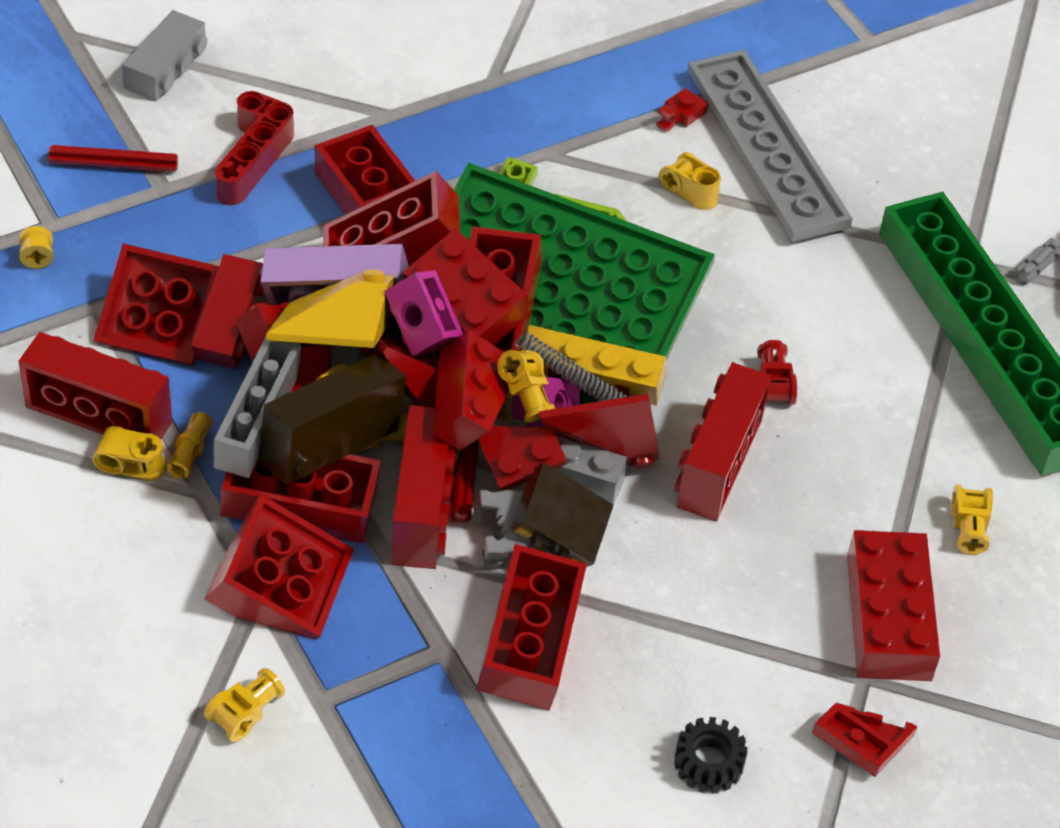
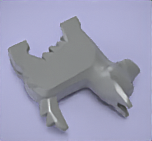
(499, 510)

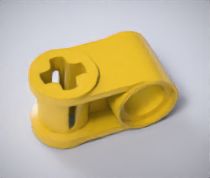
(694, 181)
(126, 452)

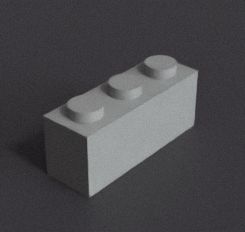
(164, 55)

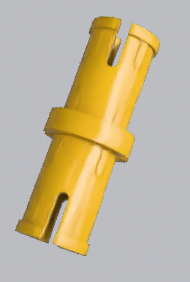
(190, 445)

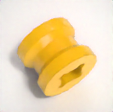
(36, 247)

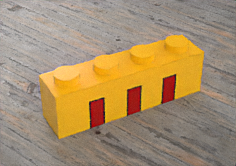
(621, 367)

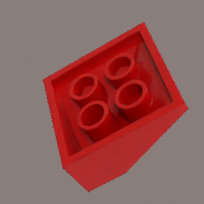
(155, 304)
(420, 370)
(613, 425)
(280, 571)

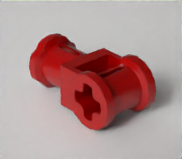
(783, 381)

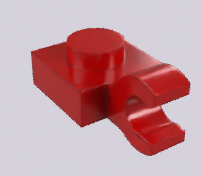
(682, 108)

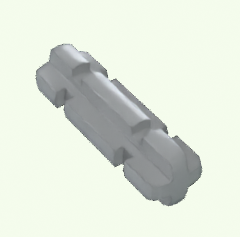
(1038, 260)

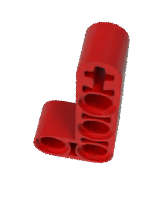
(267, 133)

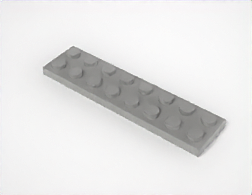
(769, 146)

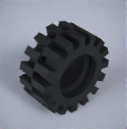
(710, 736)

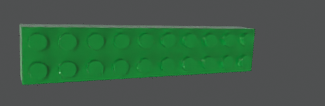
(981, 320)

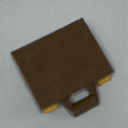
(562, 516)

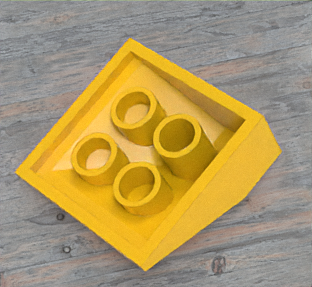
(342, 314)

